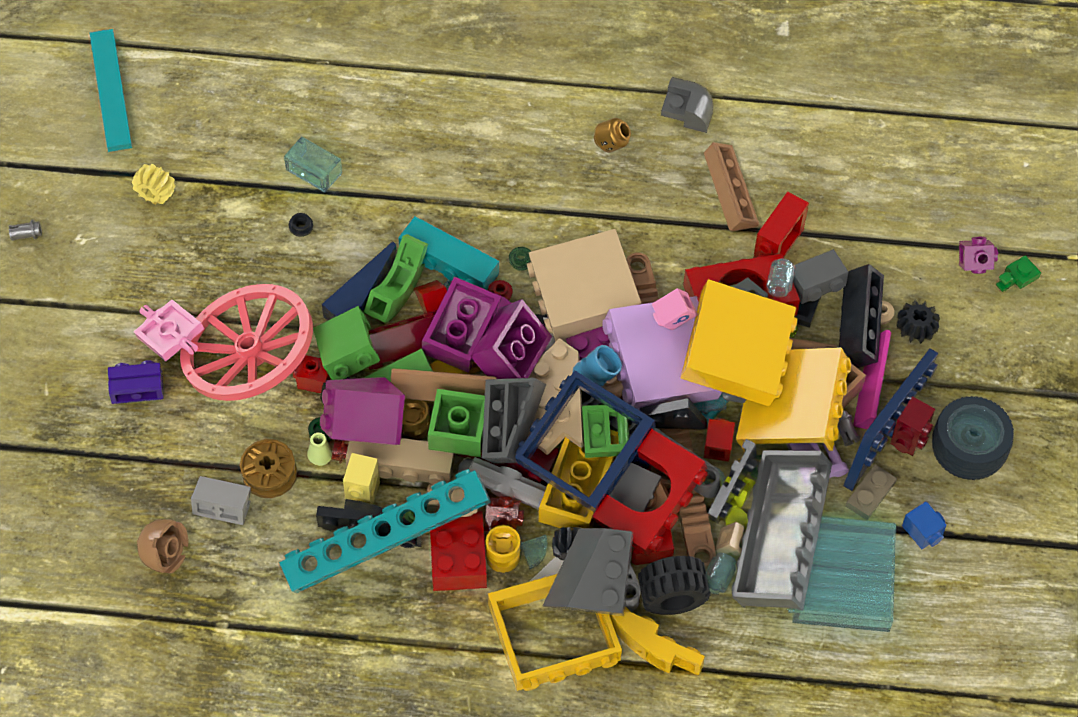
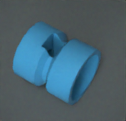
(599, 365)

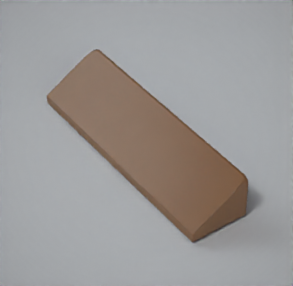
(730, 187)
(424, 384)

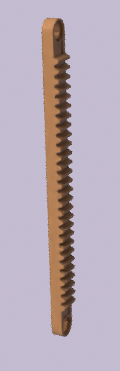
(694, 517)

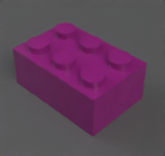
(511, 343)

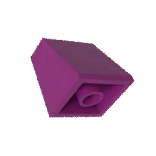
(363, 410)

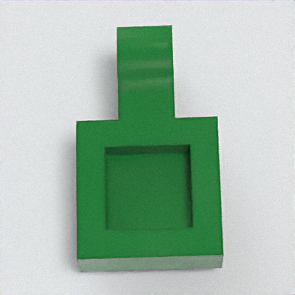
(1020, 273)

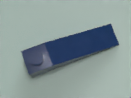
(358, 288)

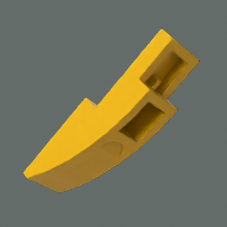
(661, 651)

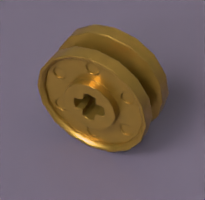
(264, 455)

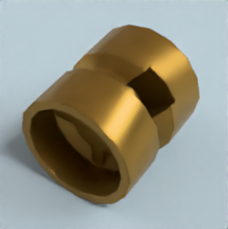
(415, 420)

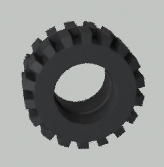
(674, 585)

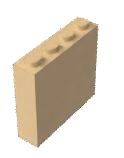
(581, 282)

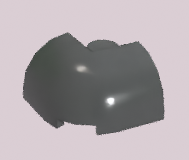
(688, 103)

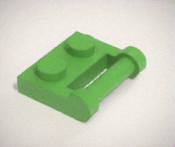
(597, 431)

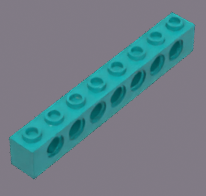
(294, 564)

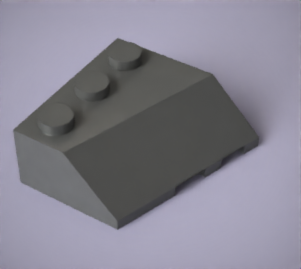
(594, 573)

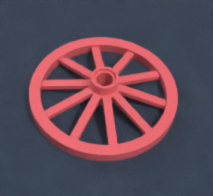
(249, 347)

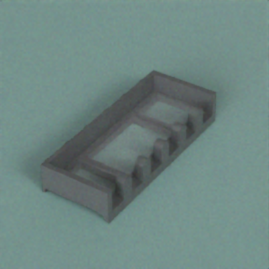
(782, 529)

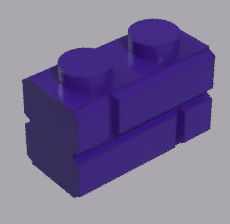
(135, 382)

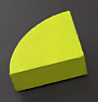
(737, 515)

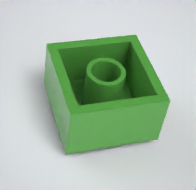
(457, 423)

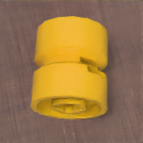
(503, 548)

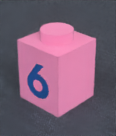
(674, 309)

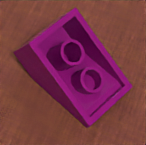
(460, 324)

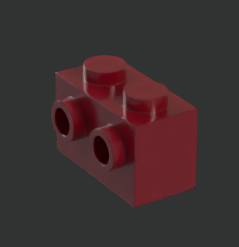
(913, 427)

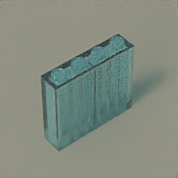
(851, 576)

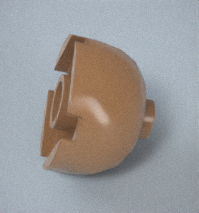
(162, 545)

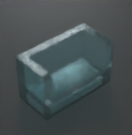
(313, 164)

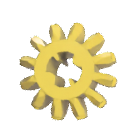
(153, 184)

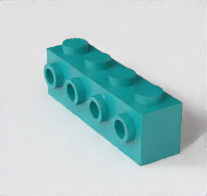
(452, 255)

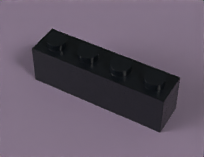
(861, 315)

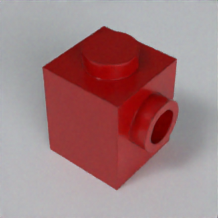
(310, 374)

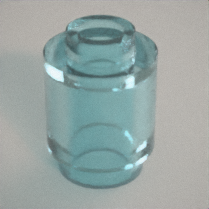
(780, 277)
(720, 573)

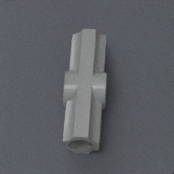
(508, 482)

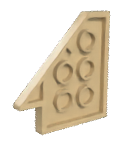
(552, 370)

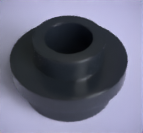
(300, 219)

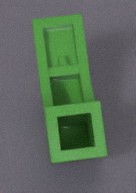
(392, 294)

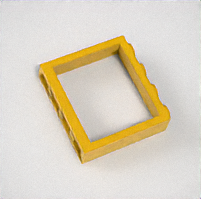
(535, 591)

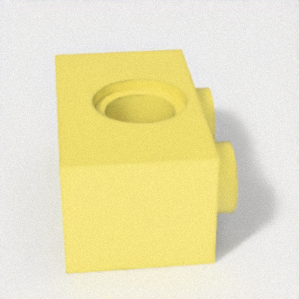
(361, 478)

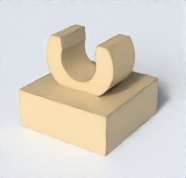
(729, 539)

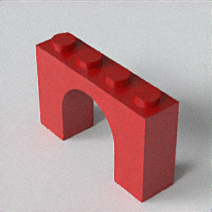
(733, 273)
(684, 472)

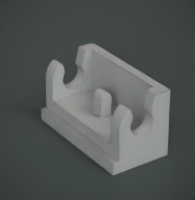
(221, 500)

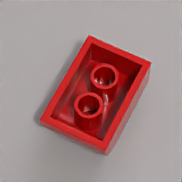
(459, 554)

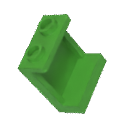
(345, 344)

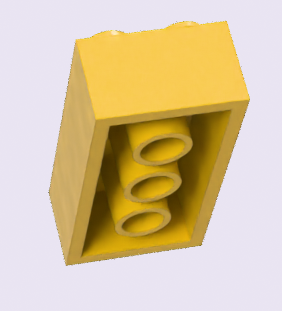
(582, 474)

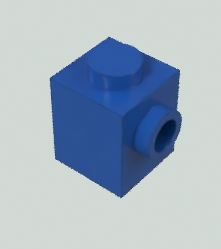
(924, 525)

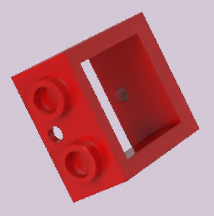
(782, 227)

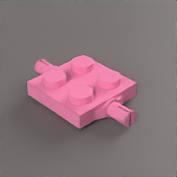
(168, 330)

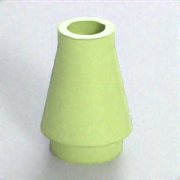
(319, 450)

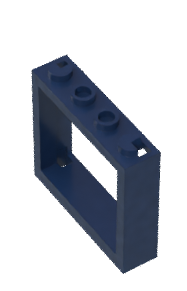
(554, 409)

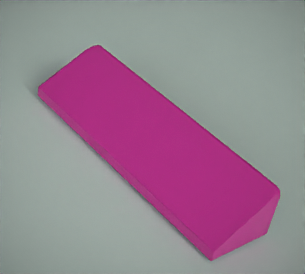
(869, 396)

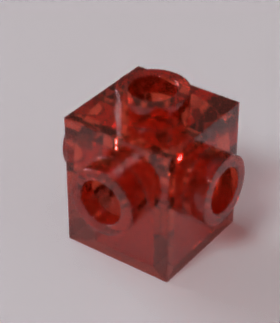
(504, 512)

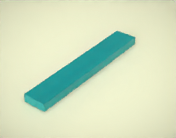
(110, 90)

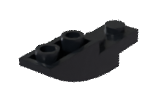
(336, 518)

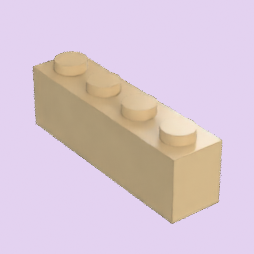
(407, 461)

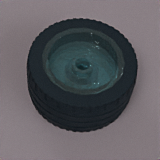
(972, 438)

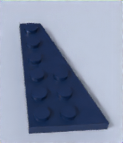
(884, 425)

